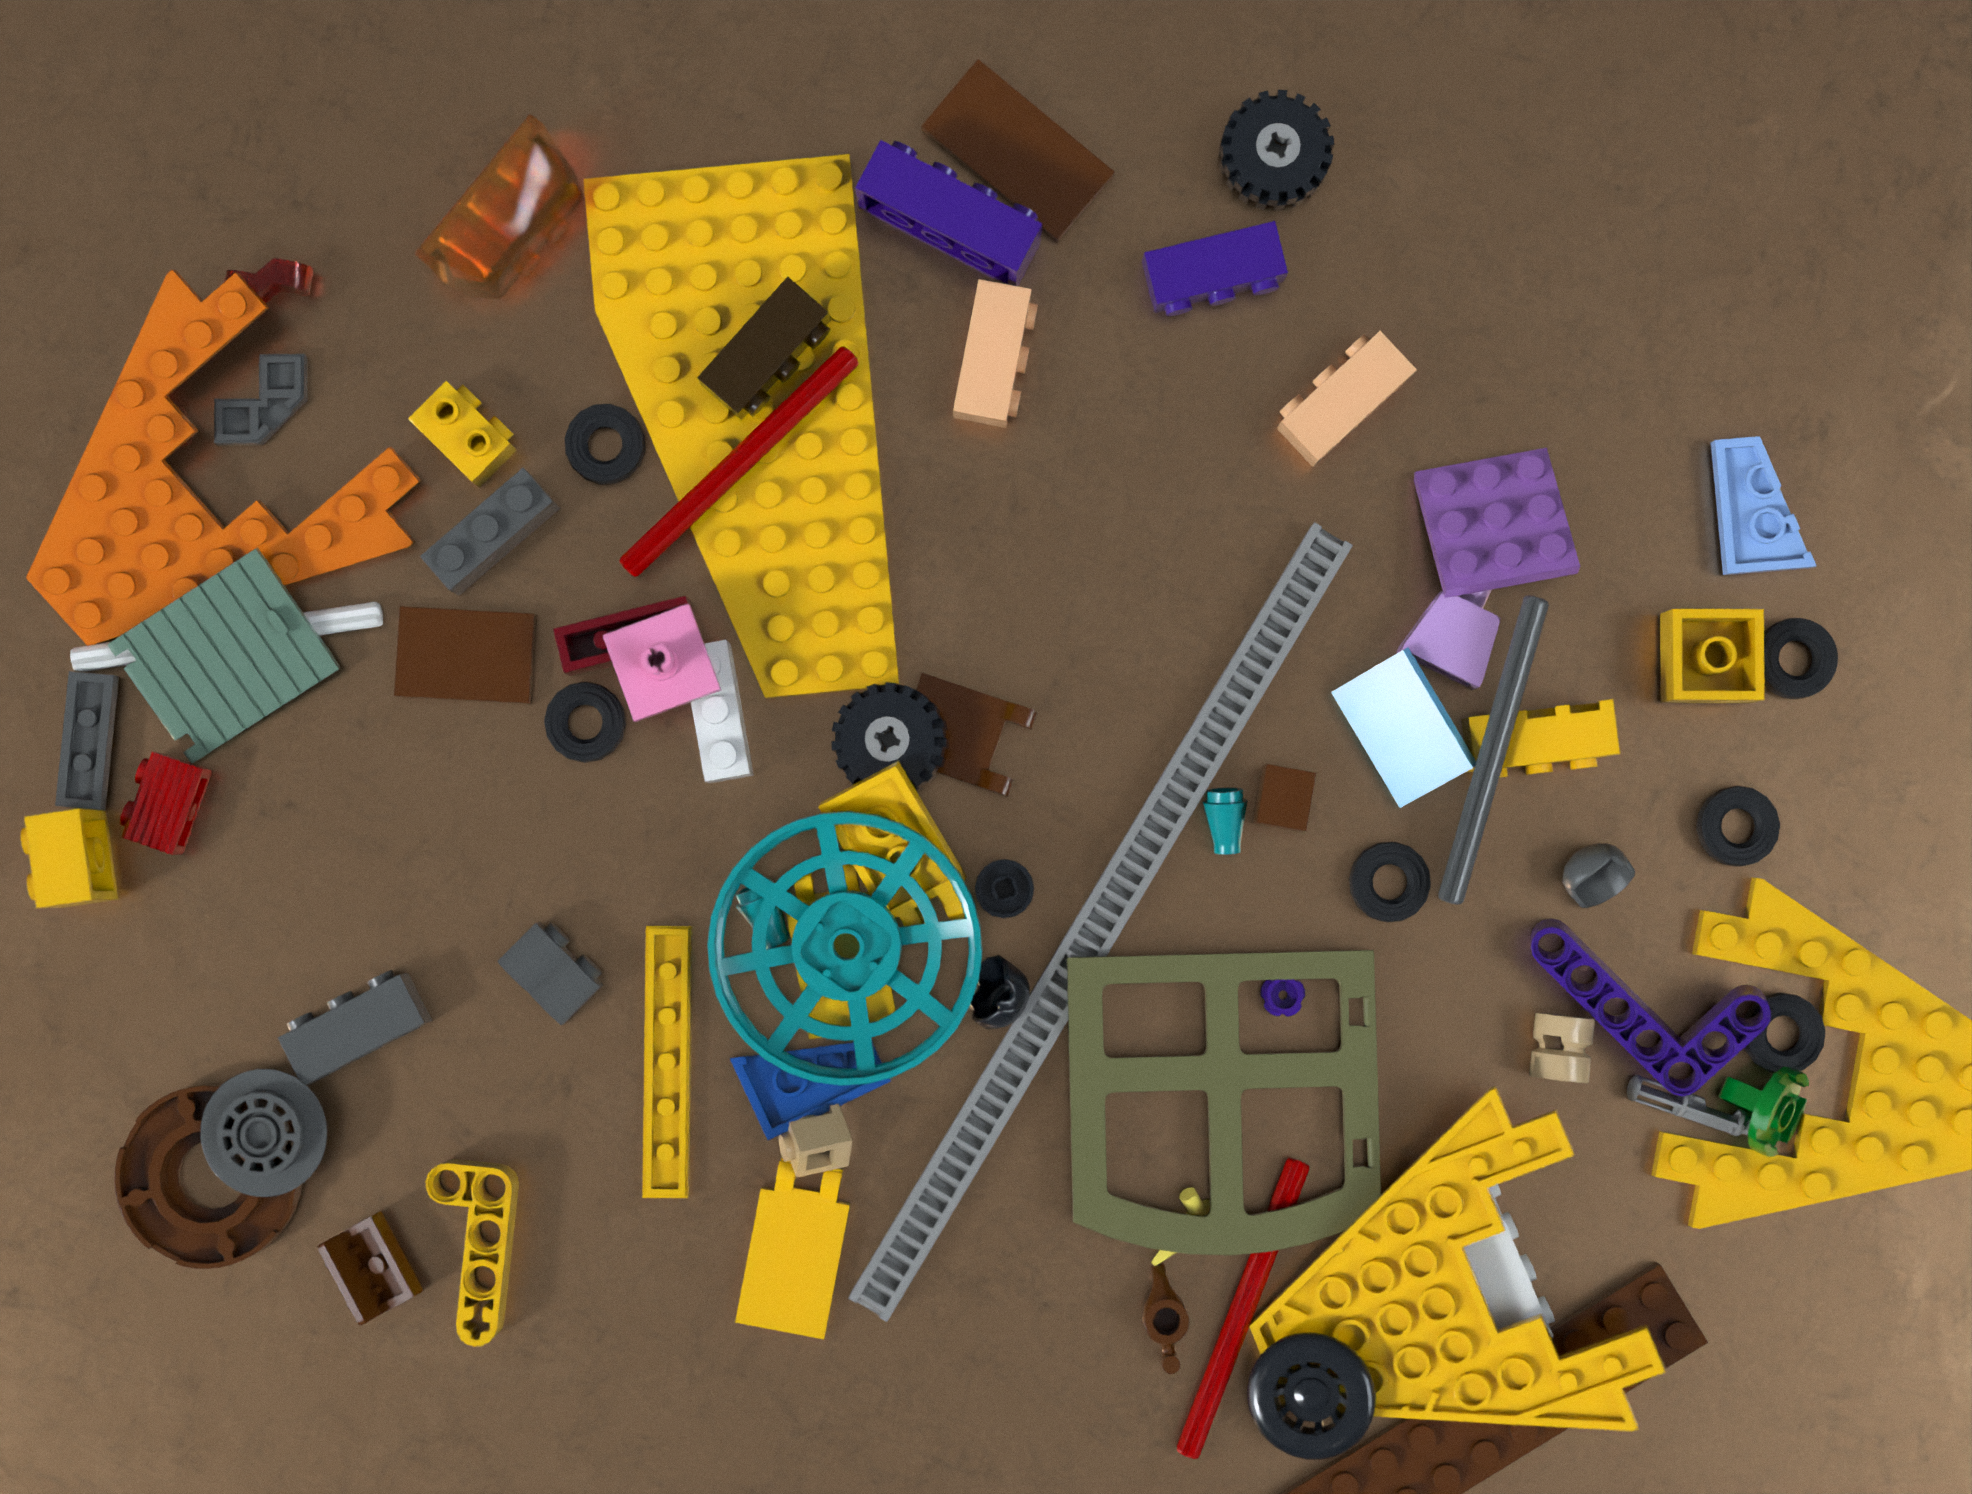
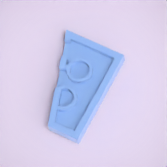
(1752, 514)

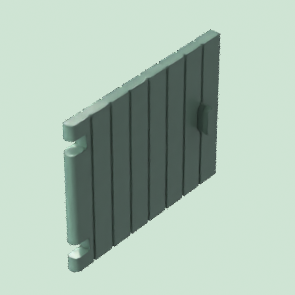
(225, 655)

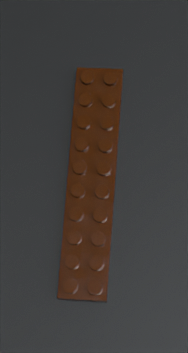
(1458, 1455)

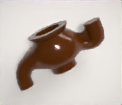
(1165, 1318)

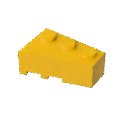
(1553, 736)

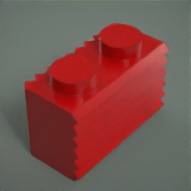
(165, 803)

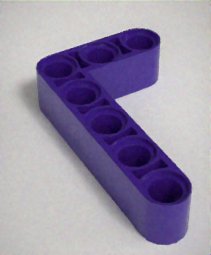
(1641, 1017)

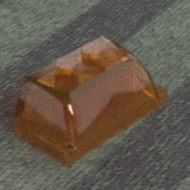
(505, 216)

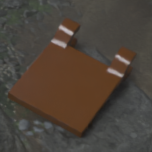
(973, 730)

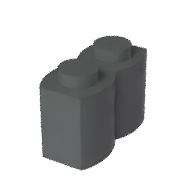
(551, 971)

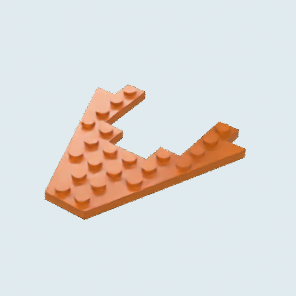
(139, 535)

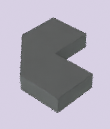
(280, 397)

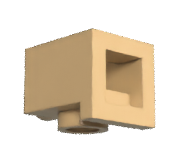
(817, 1143)

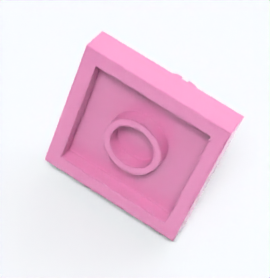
(662, 662)

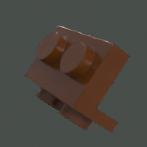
(370, 1268)

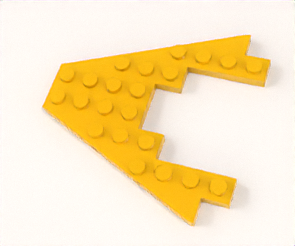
(1907, 1089)

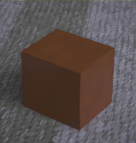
(1284, 798)

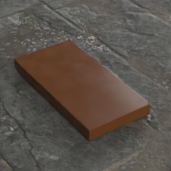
(1017, 149)

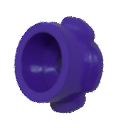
(1287, 1006)

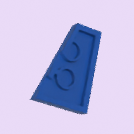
(786, 1097)

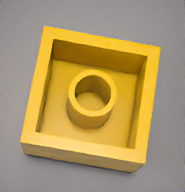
(1712, 655)
(69, 858)

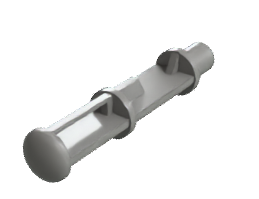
(1689, 1107)

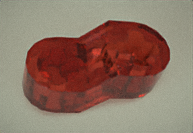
(278, 276)

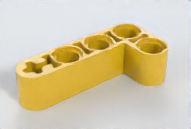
(476, 1249)

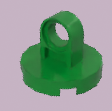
(1774, 1110)

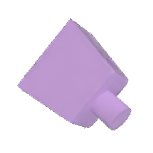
(1455, 637)

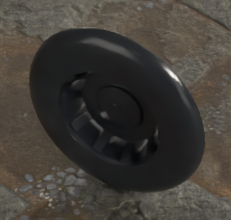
(1311, 1396)

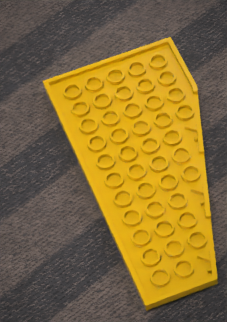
(804, 530)

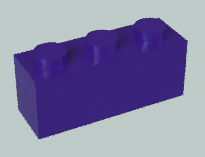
(1215, 268)

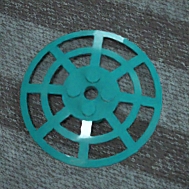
(824, 968)

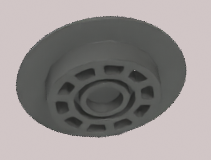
(263, 1133)

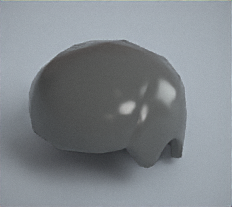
(1597, 874)

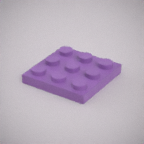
(1496, 522)

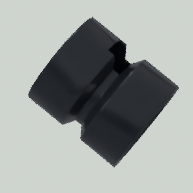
(1004, 888)

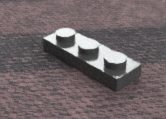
(87, 740)

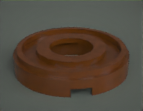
(162, 1212)

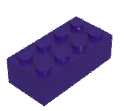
(949, 213)

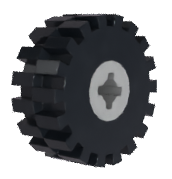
(1271, 171)
(915, 738)

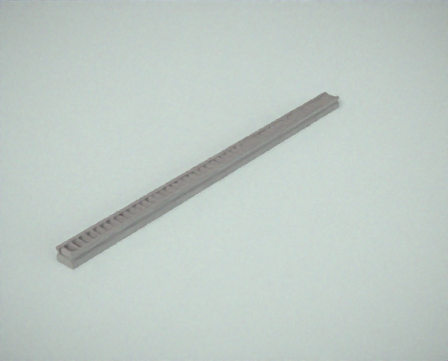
(1100, 920)

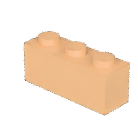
(994, 353)
(1344, 396)

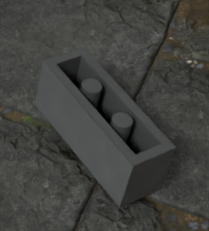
(490, 532)
(353, 1026)

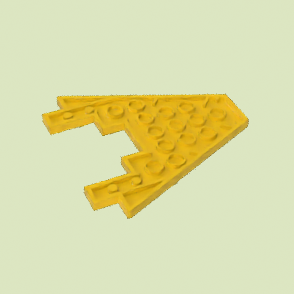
(1416, 1313)

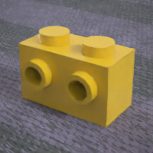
(463, 433)

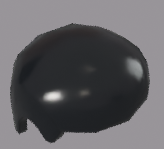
(1000, 993)

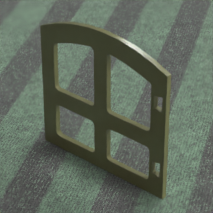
(1223, 1075)

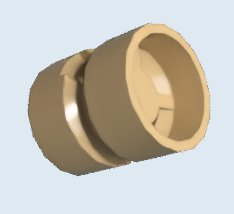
(1562, 1064)

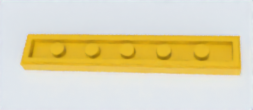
(667, 1062)

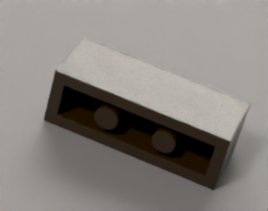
(766, 349)

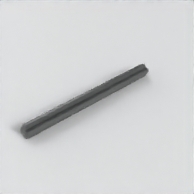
(1493, 749)

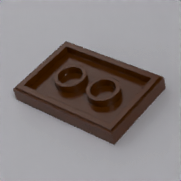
(465, 655)

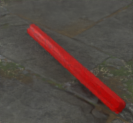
(739, 461)
(1237, 1322)

